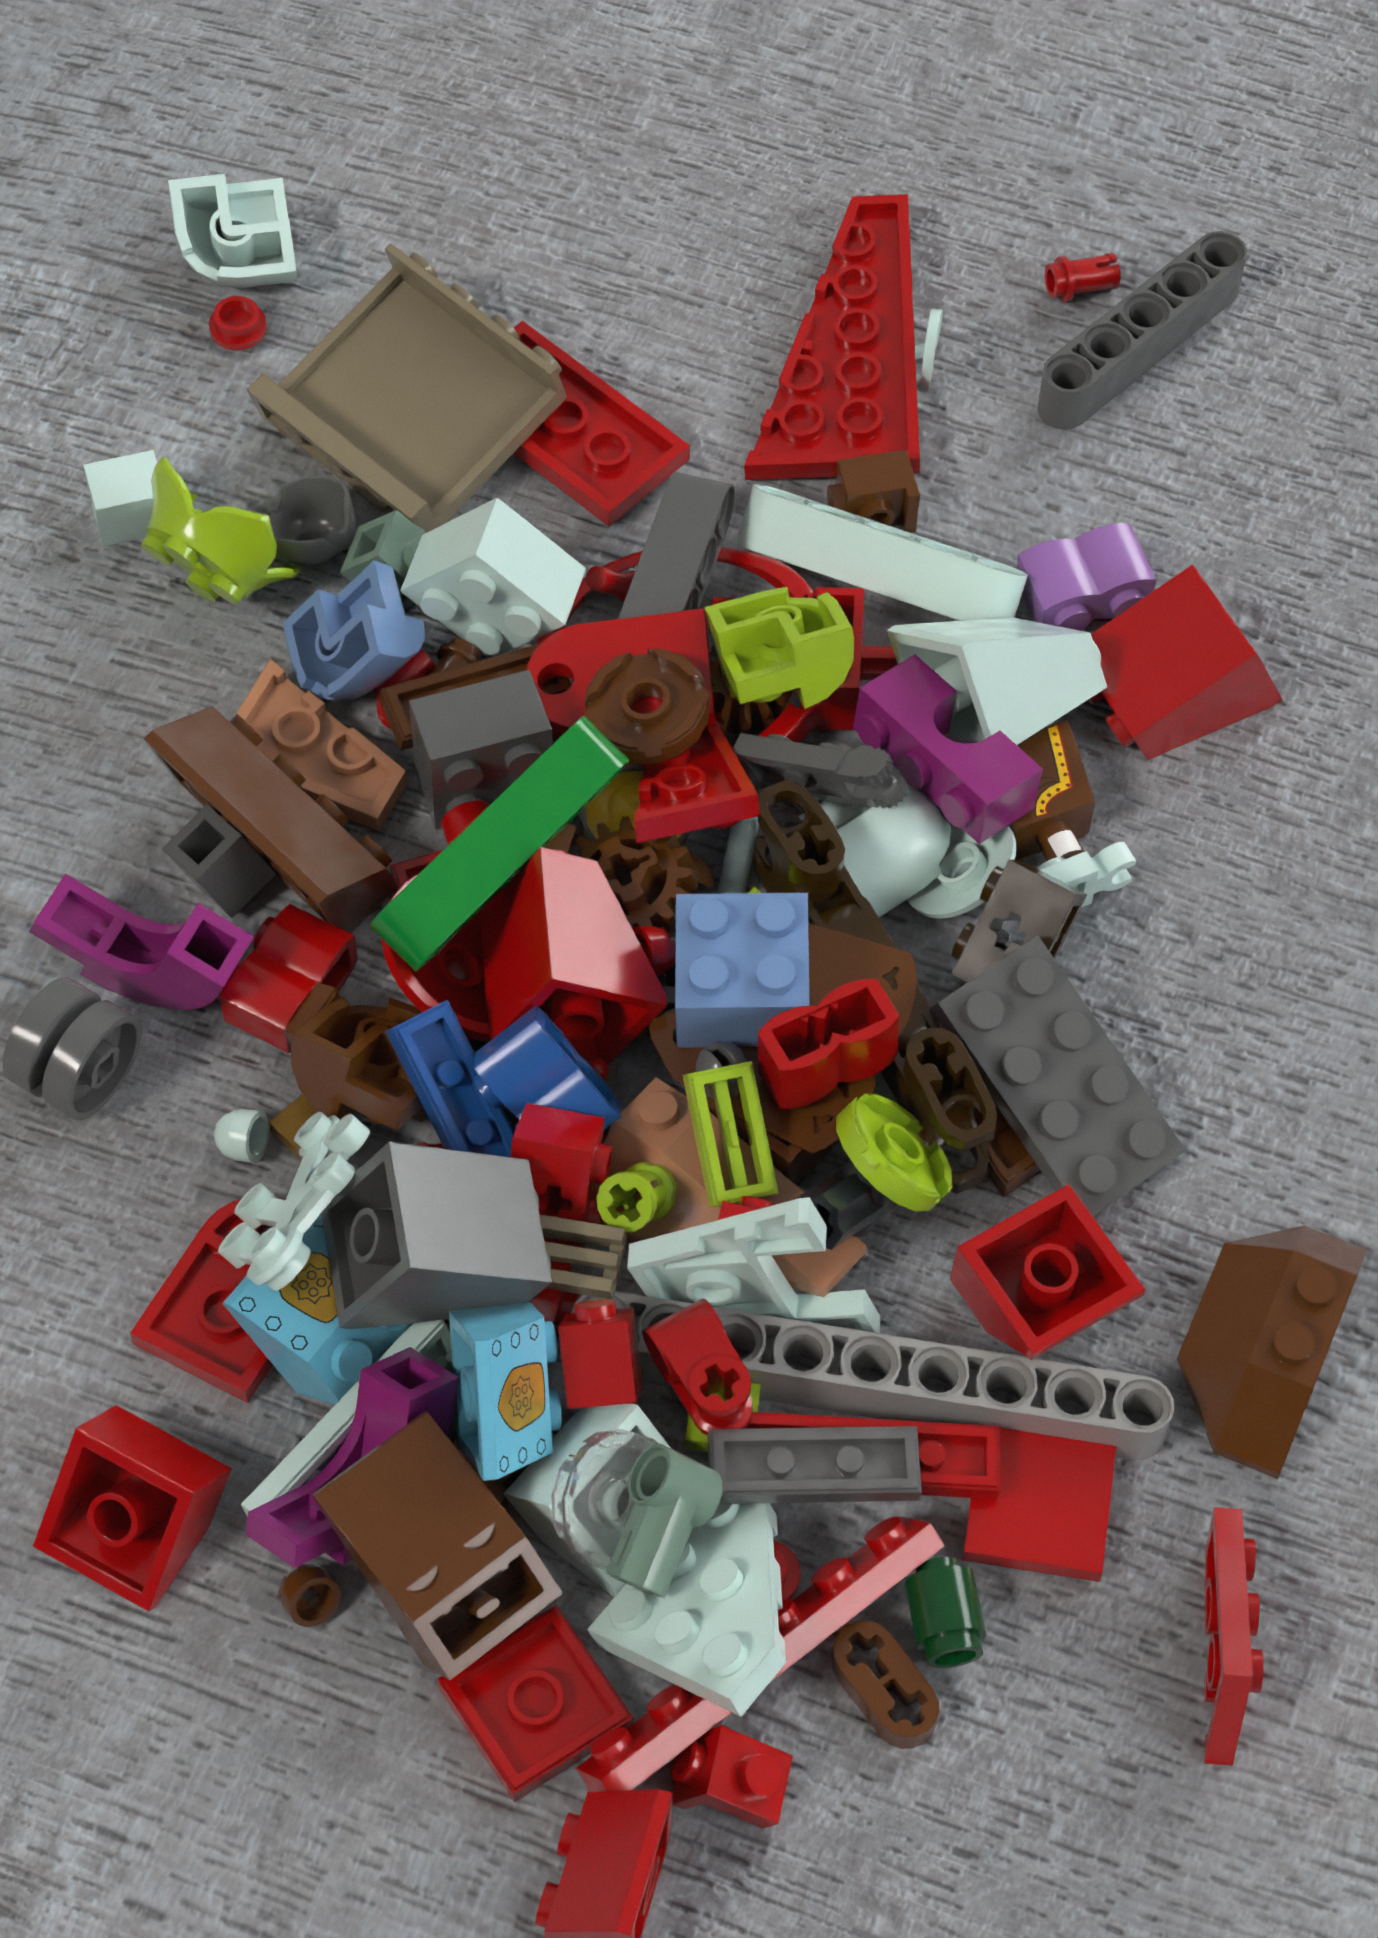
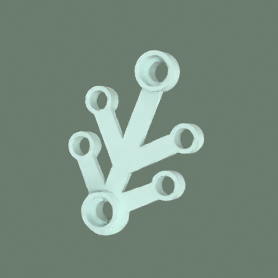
(322, 1174)

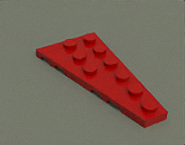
(853, 358)

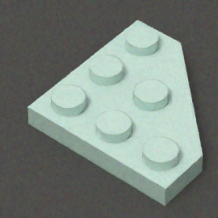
(718, 1617)

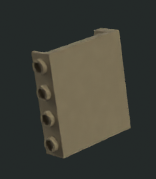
(414, 395)

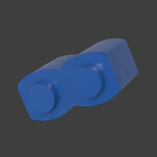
(542, 1068)

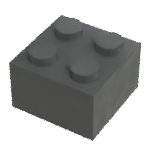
(476, 740)

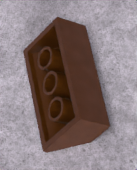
(283, 824)

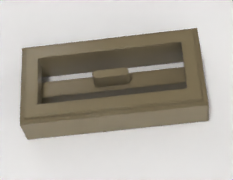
(587, 1233)

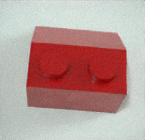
(1043, 1275)
(130, 1505)
(610, 1865)

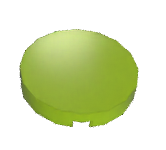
(890, 1154)

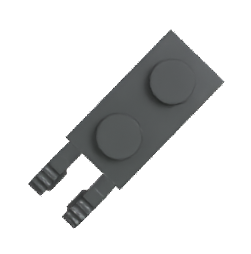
(824, 770)

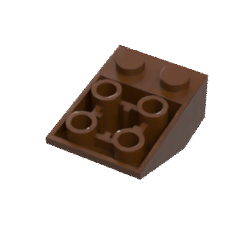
(436, 1547)

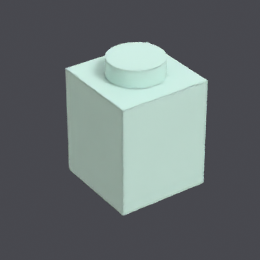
(121, 496)

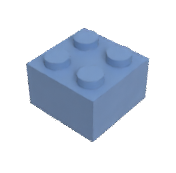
(738, 964)

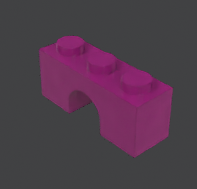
(973, 783)

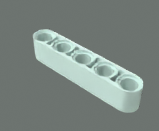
(879, 557)

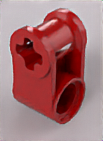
(699, 1361)

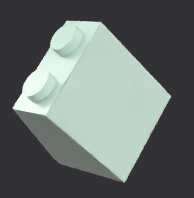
(1005, 672)

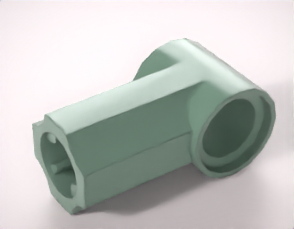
(669, 1500)

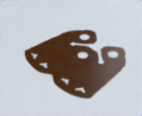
(833, 961)

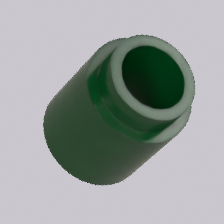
(946, 1612)

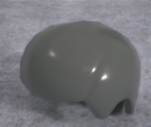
(313, 521)

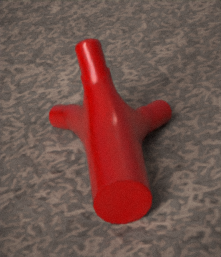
(609, 582)

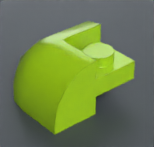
(781, 645)

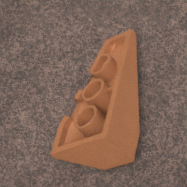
(661, 1131)

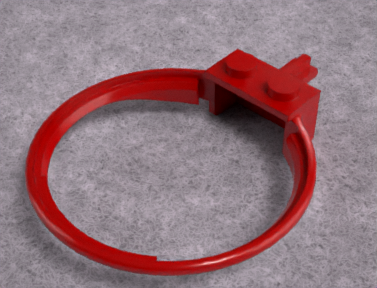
(869, 662)

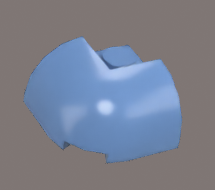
(352, 639)

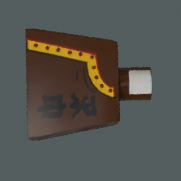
(1063, 798)

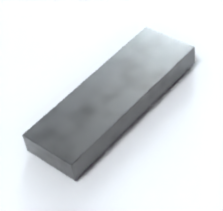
(816, 1464)

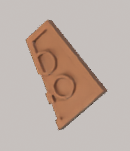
(326, 752)

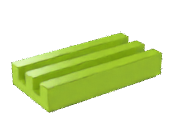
(705, 1137)

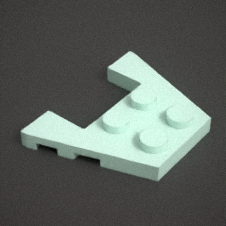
(734, 1267)

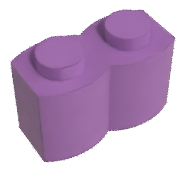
(1085, 576)

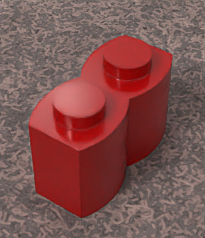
(282, 971)
(837, 1041)

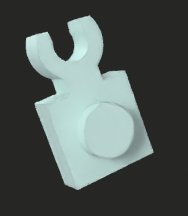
(1091, 875)

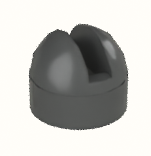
(709, 1059)

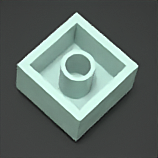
(493, 579)

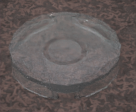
(593, 1494)

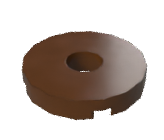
(653, 735)

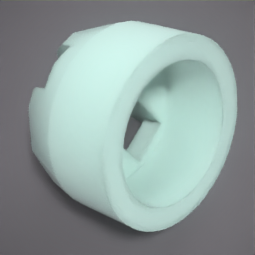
(242, 1135)

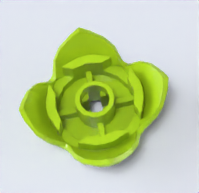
(221, 548)

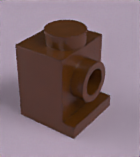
(877, 489)

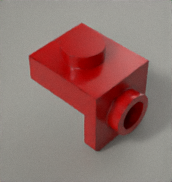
(732, 1776)

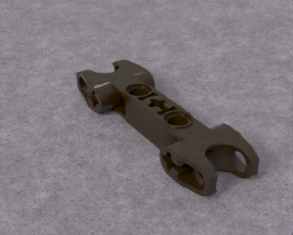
(932, 1068)

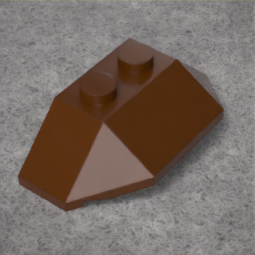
(1265, 1339)

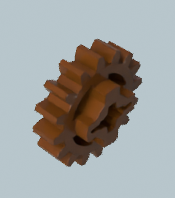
(652, 868)

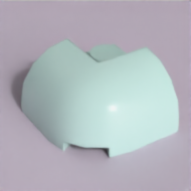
(234, 230)
(891, 849)

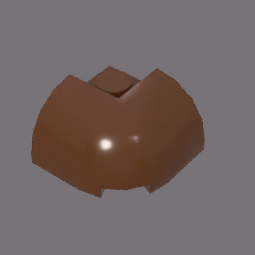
(349, 1063)

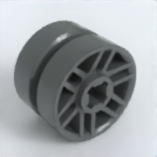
(72, 1048)

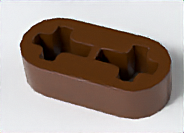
(897, 1675)

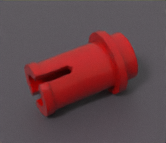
(1081, 276)

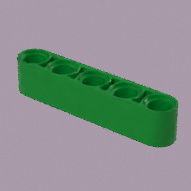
(499, 843)

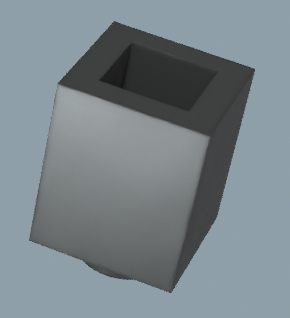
(219, 861)

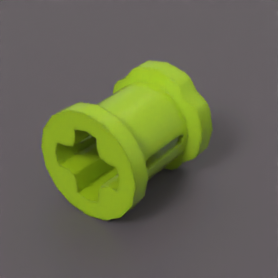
(619, 1191)

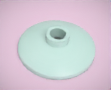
(964, 873)

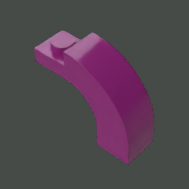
(140, 958)
(387, 1399)

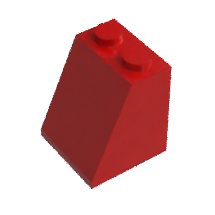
(1178, 668)
(569, 949)

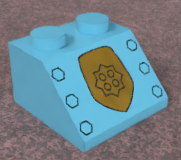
(302, 1329)
(503, 1386)

